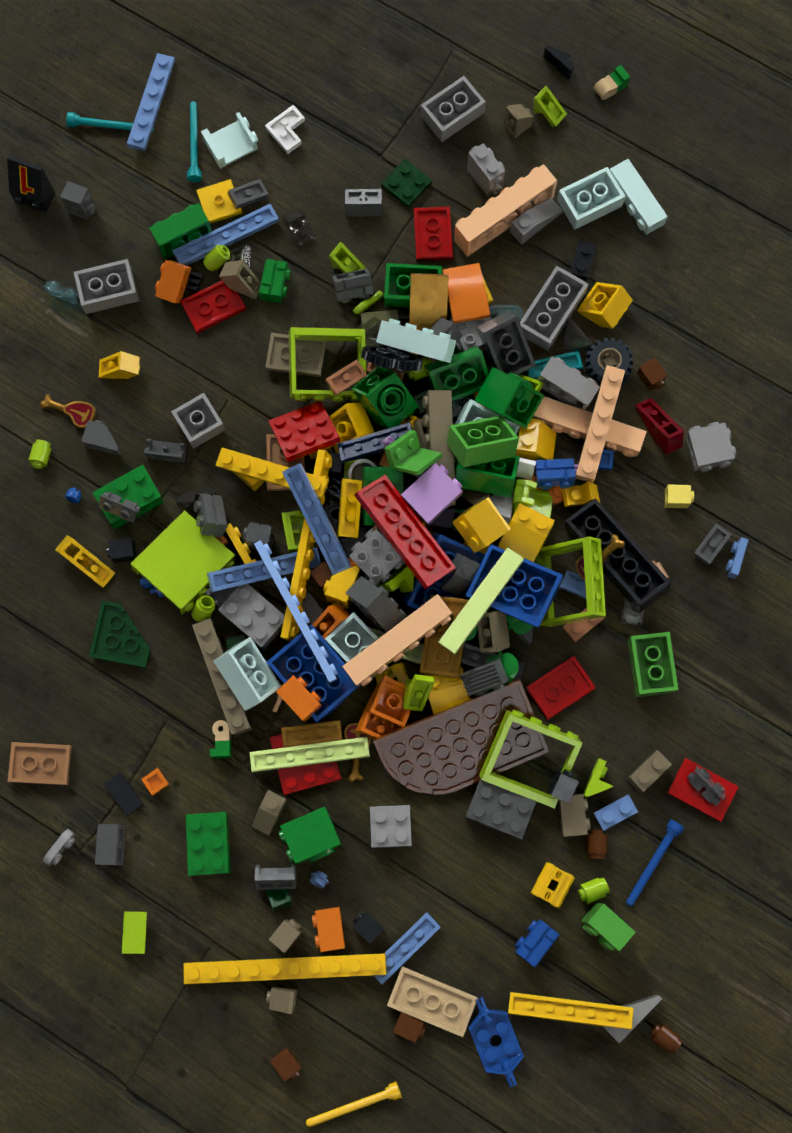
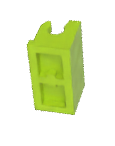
(293, 526)
(134, 932)

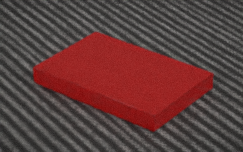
(433, 234)
(212, 306)
(560, 688)
(688, 794)

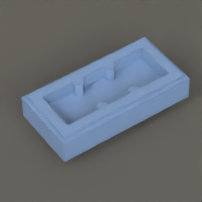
(574, 584)

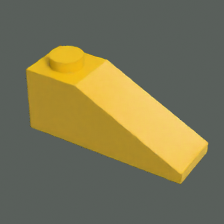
(85, 561)

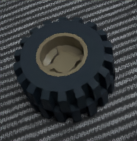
(610, 354)

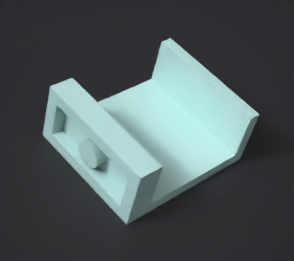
(231, 142)

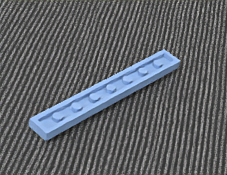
(301, 618)

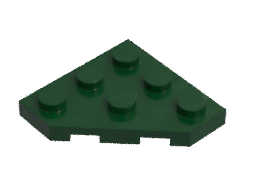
(118, 638)

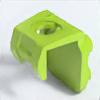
(527, 494)

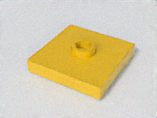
(216, 201)

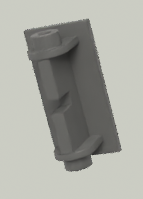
(111, 503)
(713, 790)

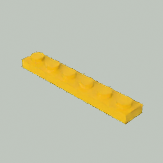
(264, 470)
(571, 1010)

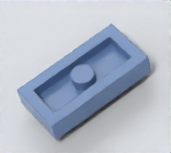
(738, 550)
(615, 812)

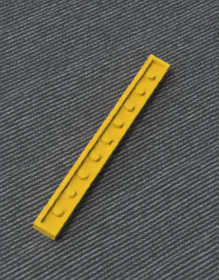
(304, 555)
(285, 968)

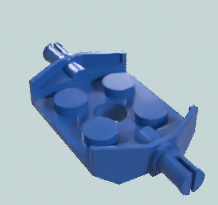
(499, 1058)

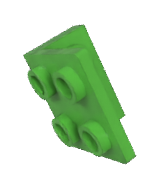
(408, 456)

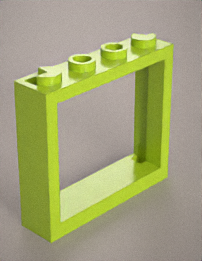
(322, 334)
(593, 578)
(535, 724)

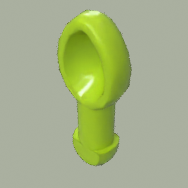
(367, 303)

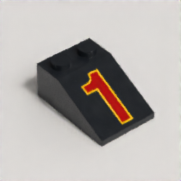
(29, 184)

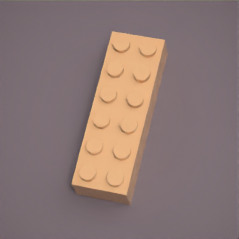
(499, 212)

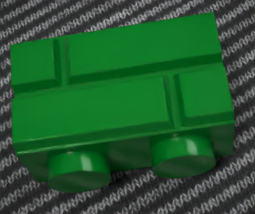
(274, 281)

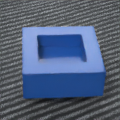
(606, 460)

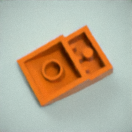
(467, 293)
(384, 709)

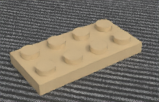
(432, 1001)

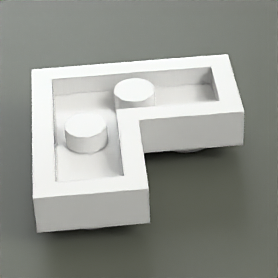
(282, 128)

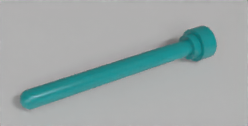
(74, 120)
(194, 173)

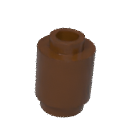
(597, 844)
(665, 1038)

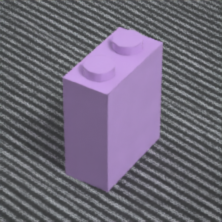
(432, 493)

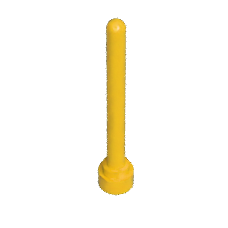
(390, 1092)

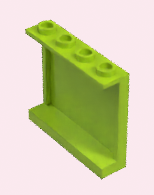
(180, 562)

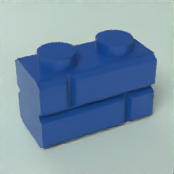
(554, 473)
(536, 943)

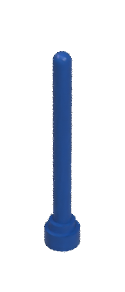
(673, 830)

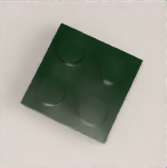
(406, 183)

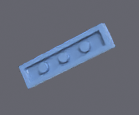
(408, 945)

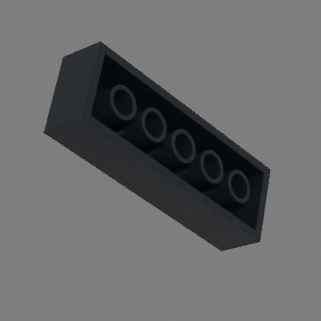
(625, 567)

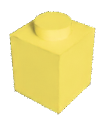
(678, 496)

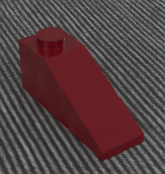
(662, 427)

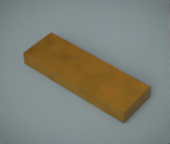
(311, 734)

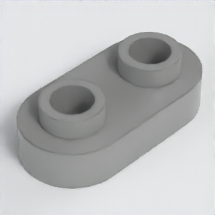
(54, 854)

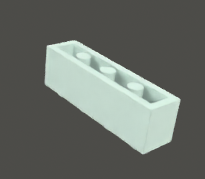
(638, 197)
(416, 341)

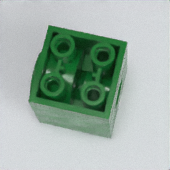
(385, 397)
(509, 397)
(310, 836)

